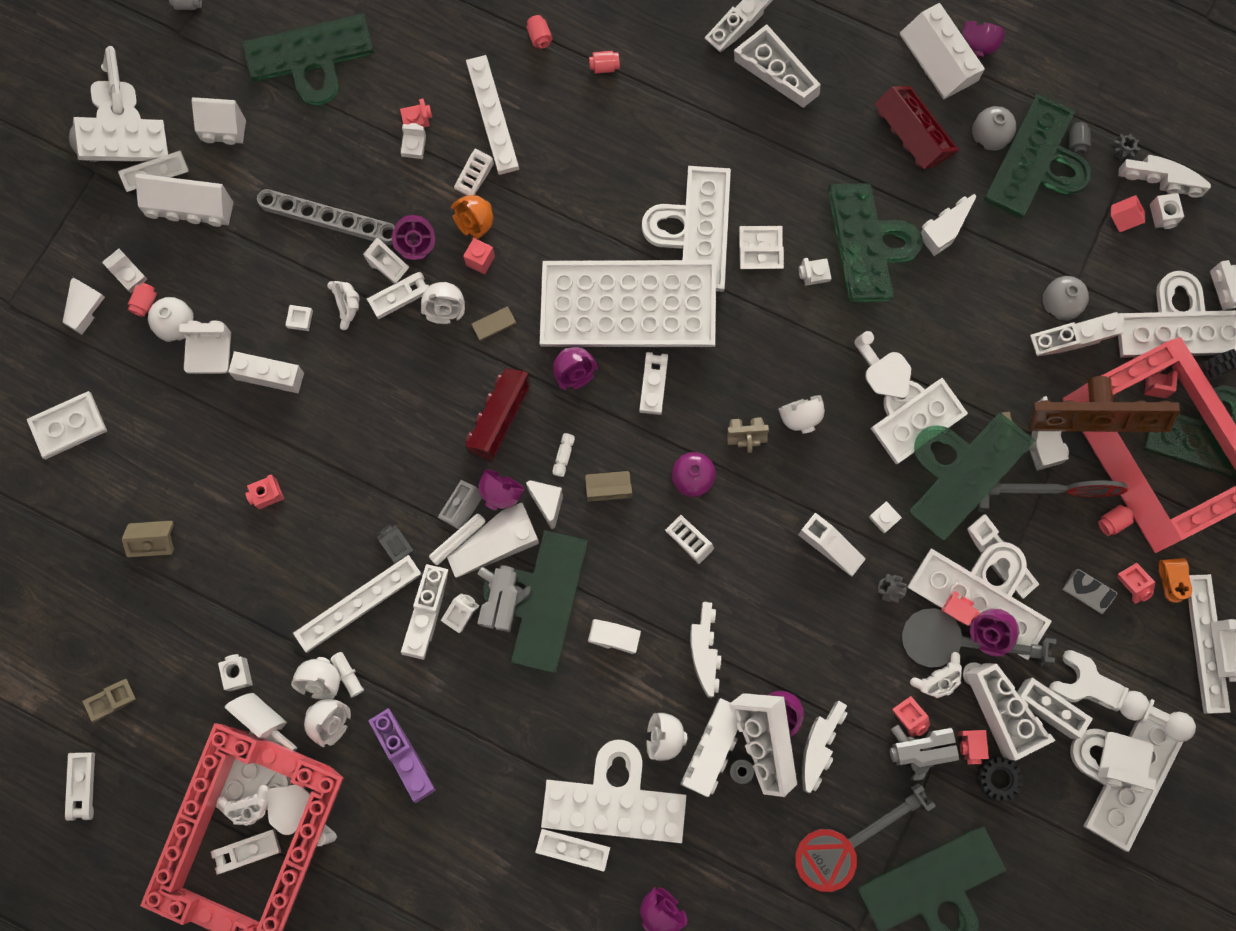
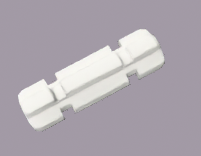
(563, 454)

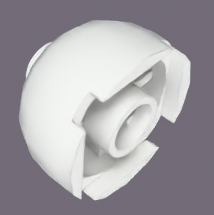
(442, 302)
(167, 316)
(803, 414)
(317, 677)
(326, 721)
(666, 737)

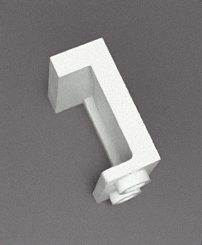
(1225, 648)

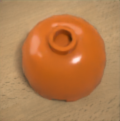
(473, 215)

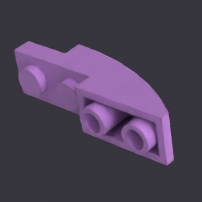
(402, 755)

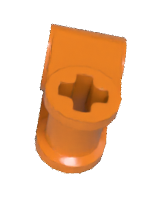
(1176, 576)

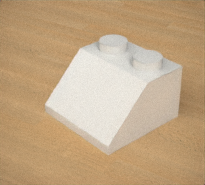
(218, 120)

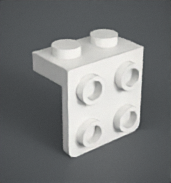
(1225, 284)
(206, 347)
(1126, 762)

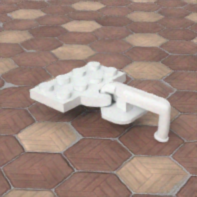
(117, 129)
(909, 415)
(284, 801)

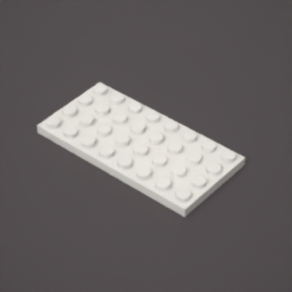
(628, 303)

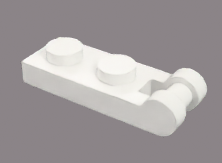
(397, 295)
(653, 384)
(79, 786)
(246, 851)

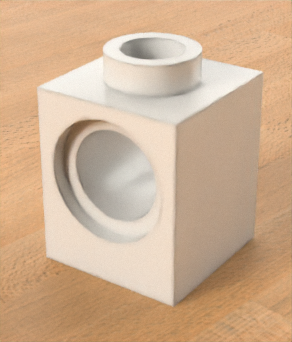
(1168, 203)
(242, 680)

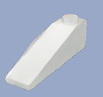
(499, 538)

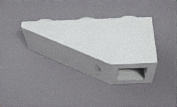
(941, 233)
(1048, 448)
(831, 544)

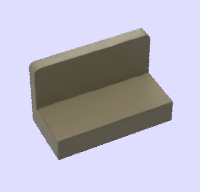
(608, 486)
(148, 539)

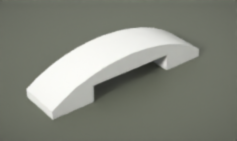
(984, 535)

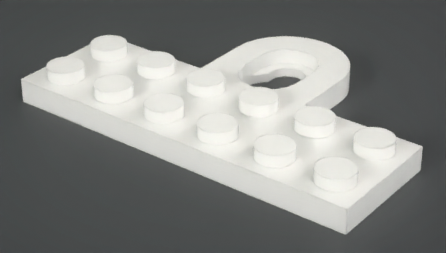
(703, 219)
(1200, 329)
(940, 576)
(612, 809)
(1119, 810)

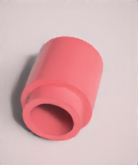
(539, 32)
(604, 62)
(141, 299)
(1116, 520)

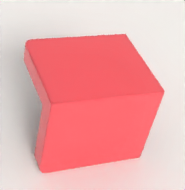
(1127, 213)
(1161, 385)

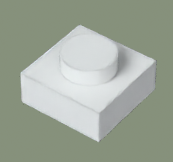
(299, 318)
(885, 517)

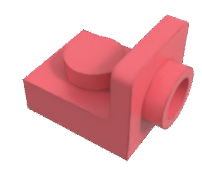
(417, 114)
(1137, 582)
(912, 717)

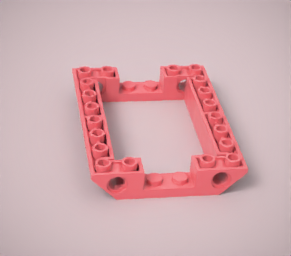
(1121, 466)
(225, 744)

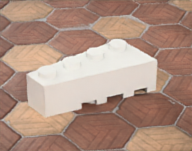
(777, 66)
(1007, 713)
(768, 741)
(712, 751)

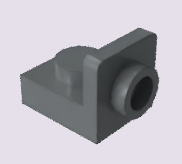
(394, 543)

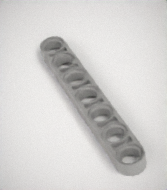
(319, 210)

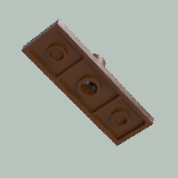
(1102, 413)

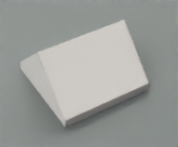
(547, 499)

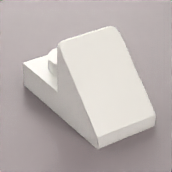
(385, 260)
(124, 270)

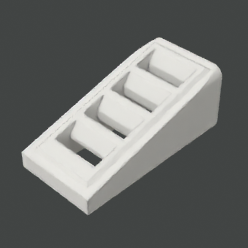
(468, 170)
(703, 552)

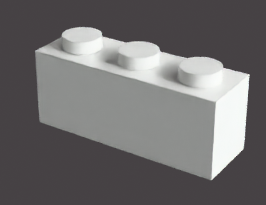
(266, 372)
(1054, 709)

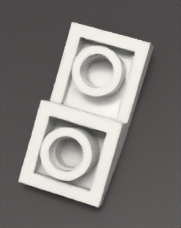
(614, 635)

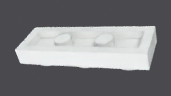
(164, 166)
(573, 850)

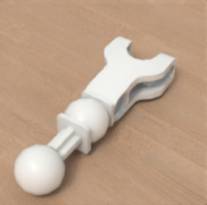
(1114, 696)

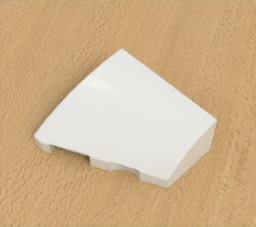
(80, 306)

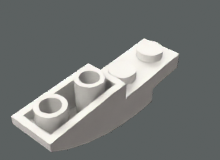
(736, 23)
(1171, 175)
(1077, 335)
(425, 612)
(705, 659)
(816, 755)

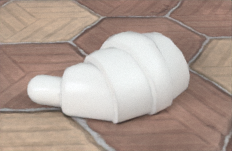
(346, 300)
(942, 680)
(247, 809)

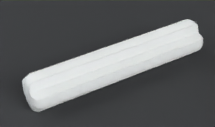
(457, 539)

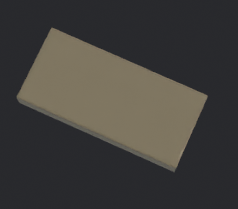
(493, 323)

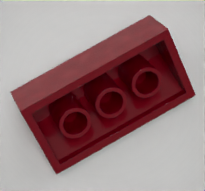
(915, 126)
(498, 413)

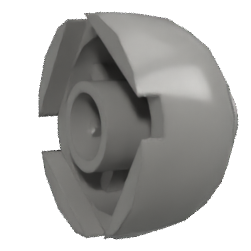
(994, 128)
(1066, 298)

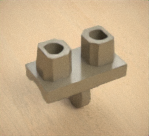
(747, 435)

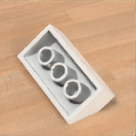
(942, 51)
(183, 200)

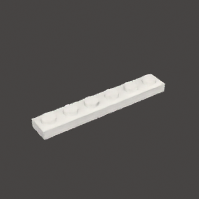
(492, 115)
(357, 604)
(1202, 613)

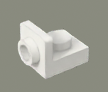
(413, 141)
(814, 271)
(460, 612)

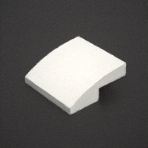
(761, 247)
(255, 715)

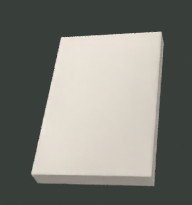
(66, 425)

